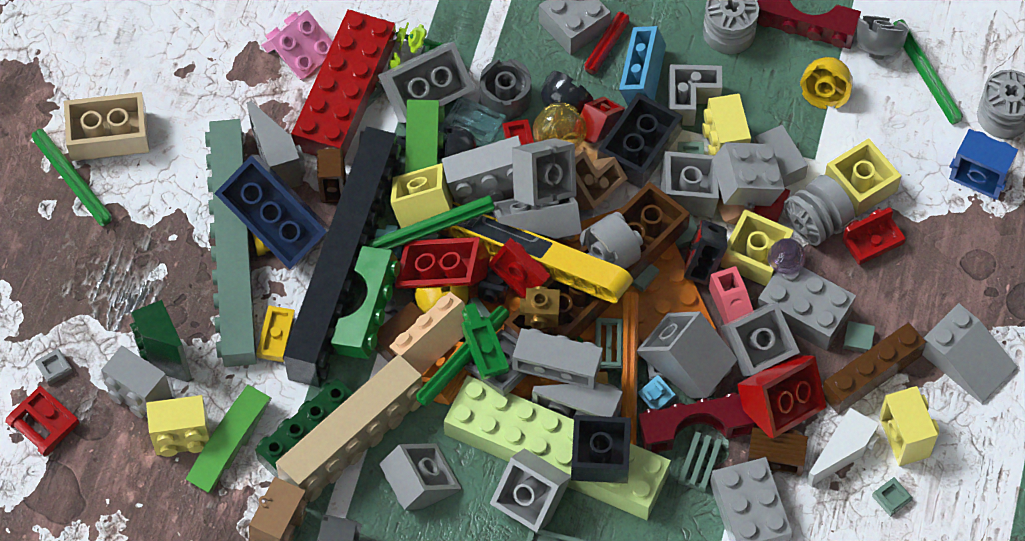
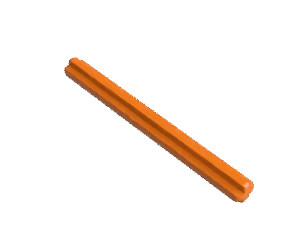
(630, 361)

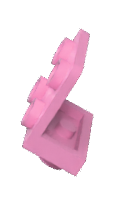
(299, 43)

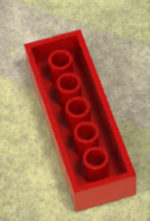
(344, 83)

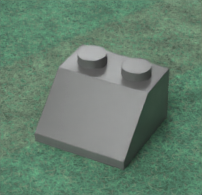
(419, 475)

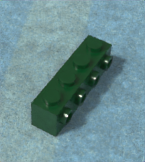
(293, 430)

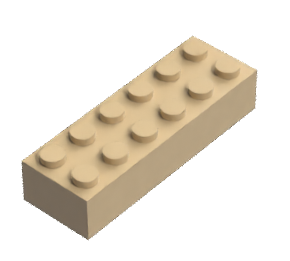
(352, 429)

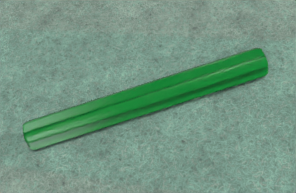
(931, 78)
(71, 177)
(434, 224)
(456, 363)

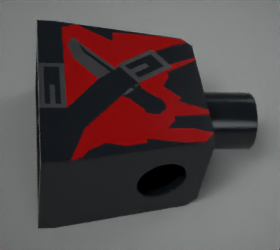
(707, 242)

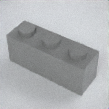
(557, 358)

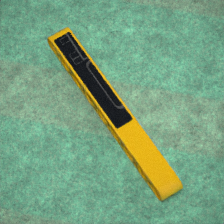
(560, 261)

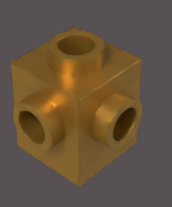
(540, 307)

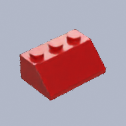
(443, 263)
(783, 394)

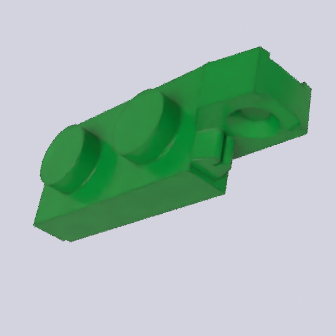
(483, 343)

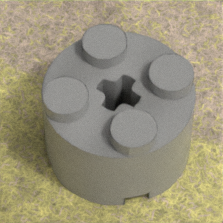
(613, 241)

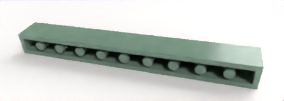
(231, 250)

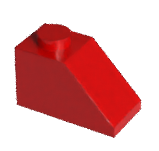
(600, 118)

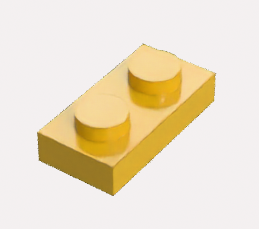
(275, 333)

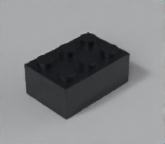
(641, 138)

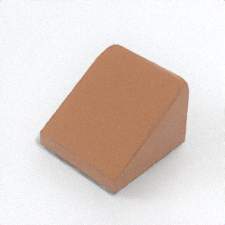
(731, 213)

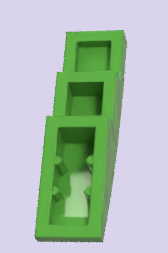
(228, 438)

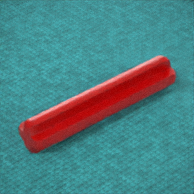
(606, 43)

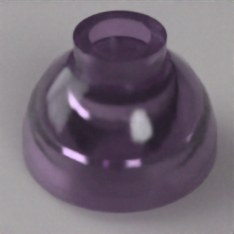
(786, 256)

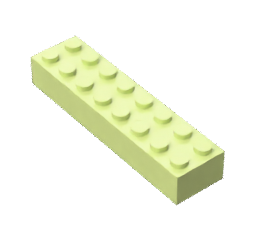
(512, 423)

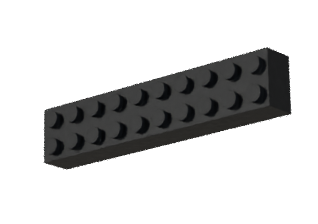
(334, 274)

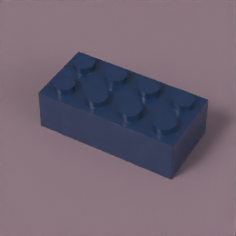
(273, 211)

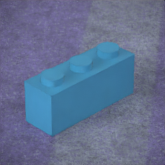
(643, 63)

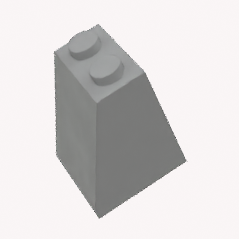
(688, 353)

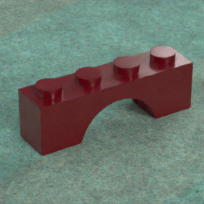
(832, 27)
(662, 426)

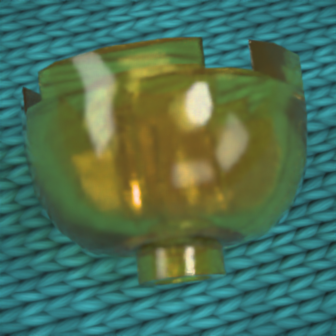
(560, 122)

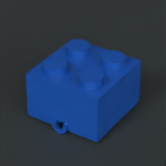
(983, 164)

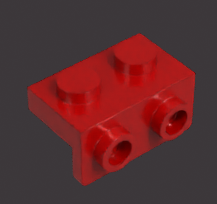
(872, 235)

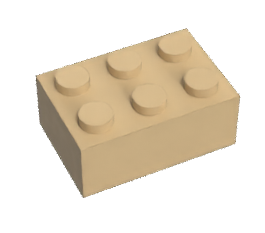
(106, 126)

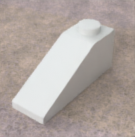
(846, 445)

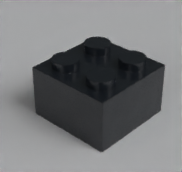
(600, 449)

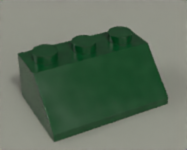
(159, 341)

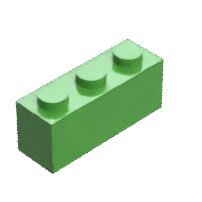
(423, 134)

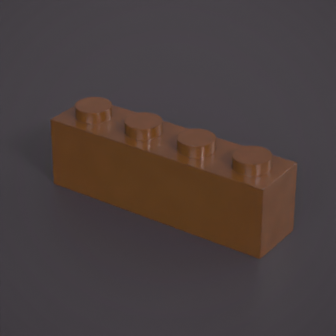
(873, 368)

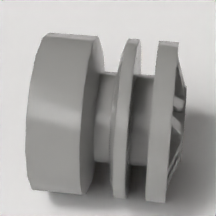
(730, 24)
(1003, 104)
(819, 210)

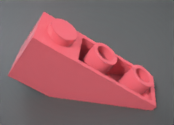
(729, 294)

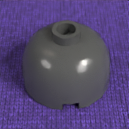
(880, 36)

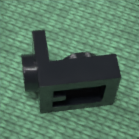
(493, 288)

